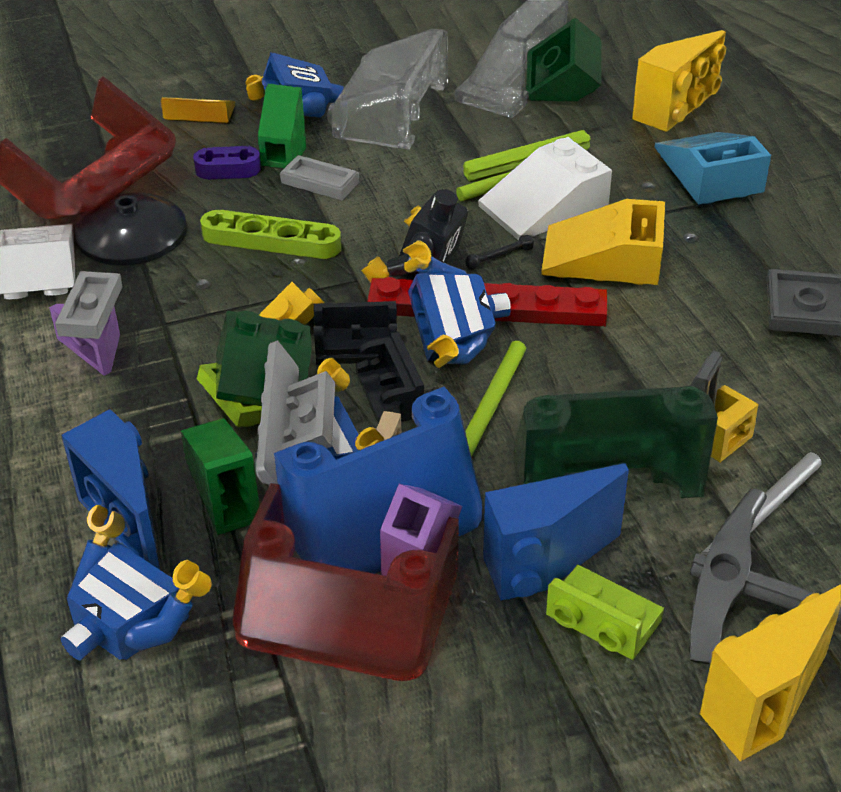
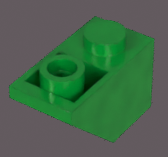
(281, 126)

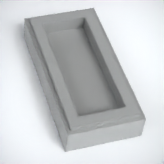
(319, 177)

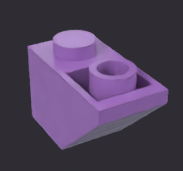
(414, 523)

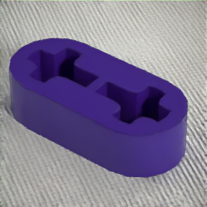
(227, 162)

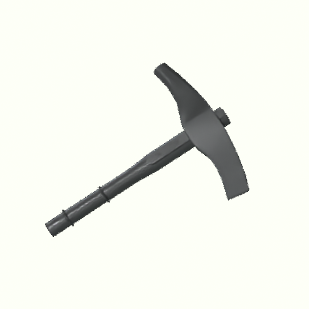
(727, 574)

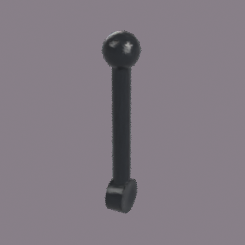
(525, 242)

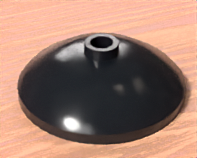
(131, 229)

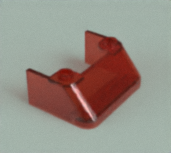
(133, 152)
(338, 612)

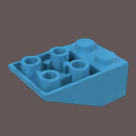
(717, 165)

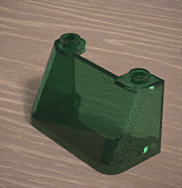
(643, 428)

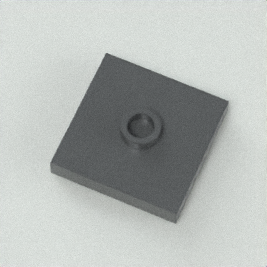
(804, 302)

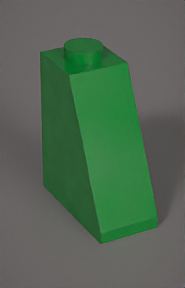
(222, 474)

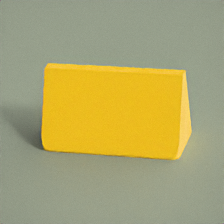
(197, 109)

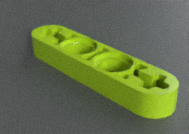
(309, 238)

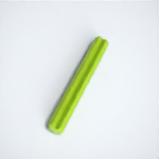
(510, 159)

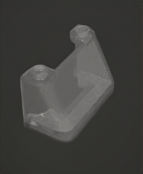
(388, 89)

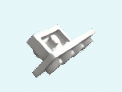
(291, 410)

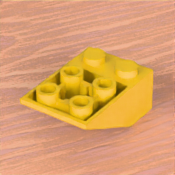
(677, 79)
(608, 243)
(765, 673)

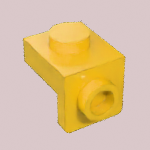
(293, 305)

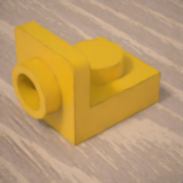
(734, 423)

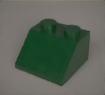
(565, 64)
(244, 352)

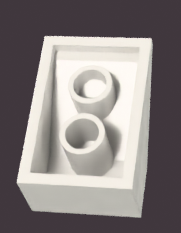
(548, 188)
(37, 260)

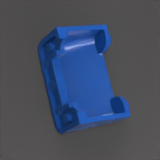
(342, 502)

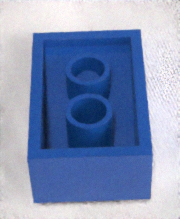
(112, 474)
(550, 527)

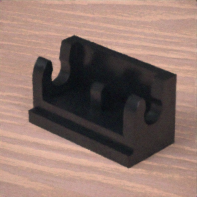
(346, 326)
(390, 378)

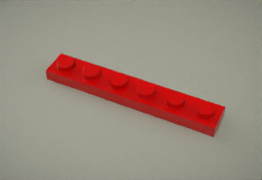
(527, 302)

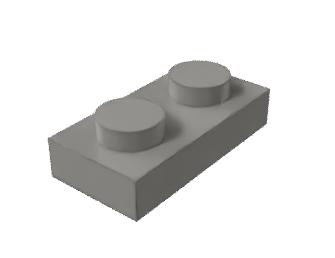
(89, 305)

